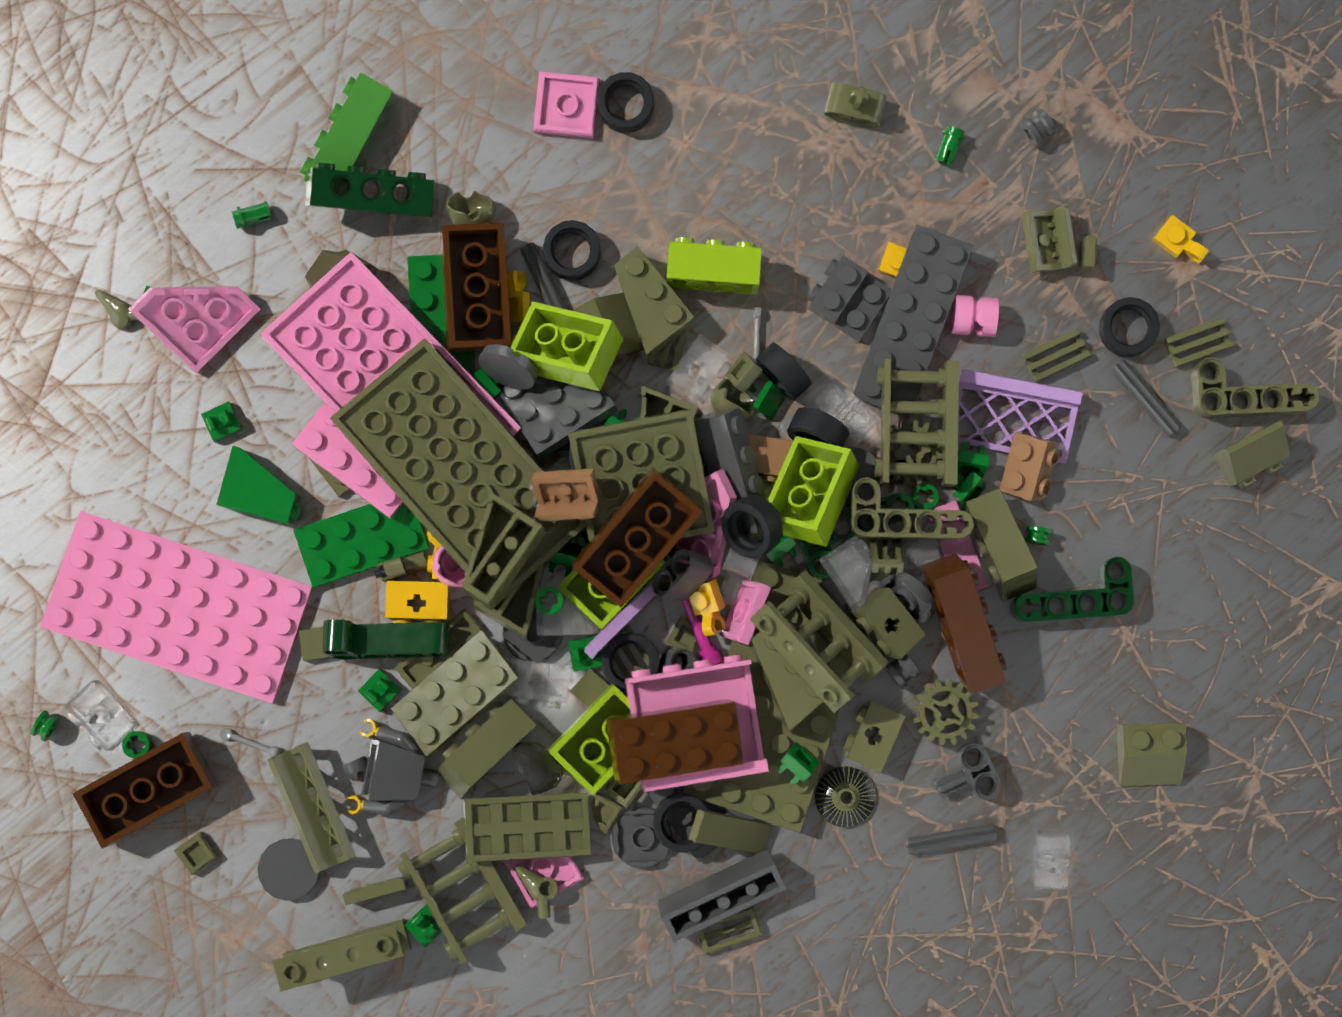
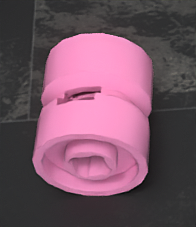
(974, 316)

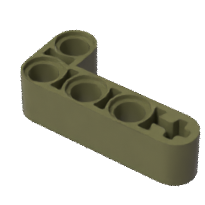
(1254, 395)
(909, 516)

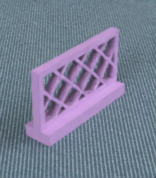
(1022, 390)

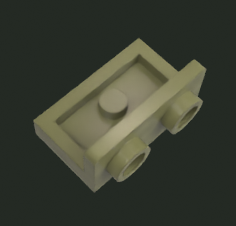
(1049, 240)

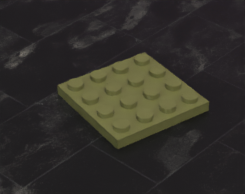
(630, 449)

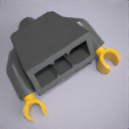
(392, 772)

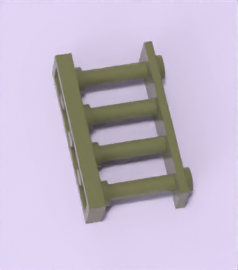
(946, 408)
(834, 626)
(492, 890)
(342, 954)

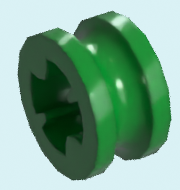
(923, 487)
(1038, 535)
(543, 593)
(44, 725)
(142, 736)

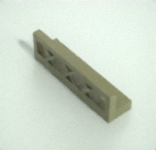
(311, 807)

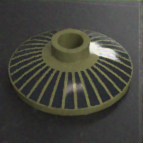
(831, 787)

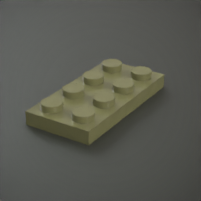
(456, 693)
(526, 827)

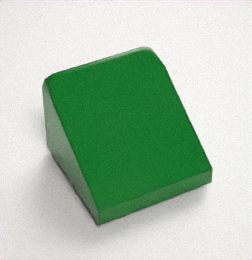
(769, 401)

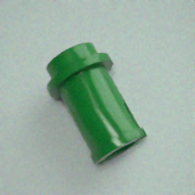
(950, 144)
(251, 215)

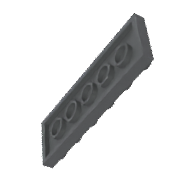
(914, 312)

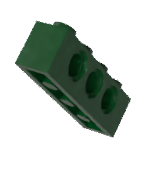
(321, 192)

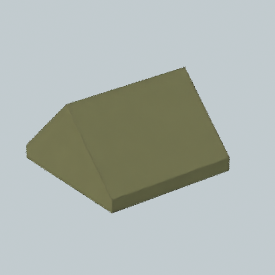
(615, 308)

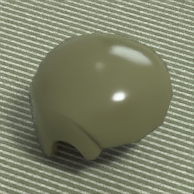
(470, 210)
(727, 397)

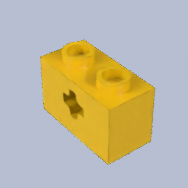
(401, 593)

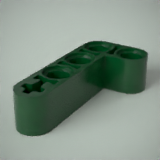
(812, 552)
(1071, 599)
(386, 640)

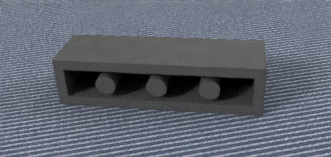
(728, 448)
(721, 895)

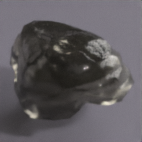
(537, 767)

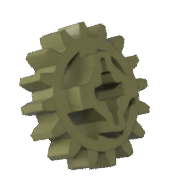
(898, 455)
(952, 699)

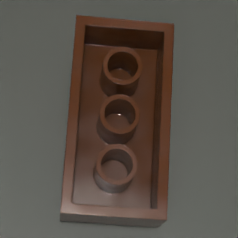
(474, 286)
(637, 537)
(964, 622)
(674, 741)
(145, 789)

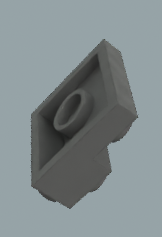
(848, 298)

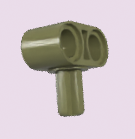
(855, 105)

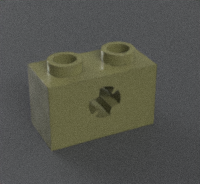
(902, 629)
(888, 726)

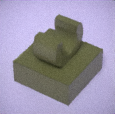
(744, 373)

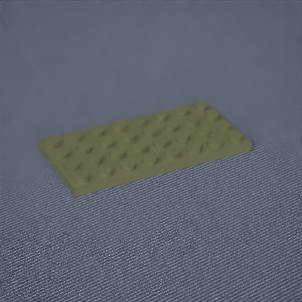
(445, 455)
(770, 794)

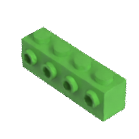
(350, 126)

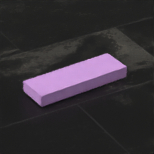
(620, 622)

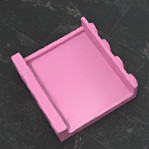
(700, 685)

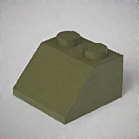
(1254, 454)
(1151, 753)

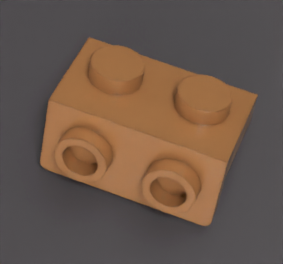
(1029, 467)
(566, 494)

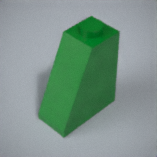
(256, 490)

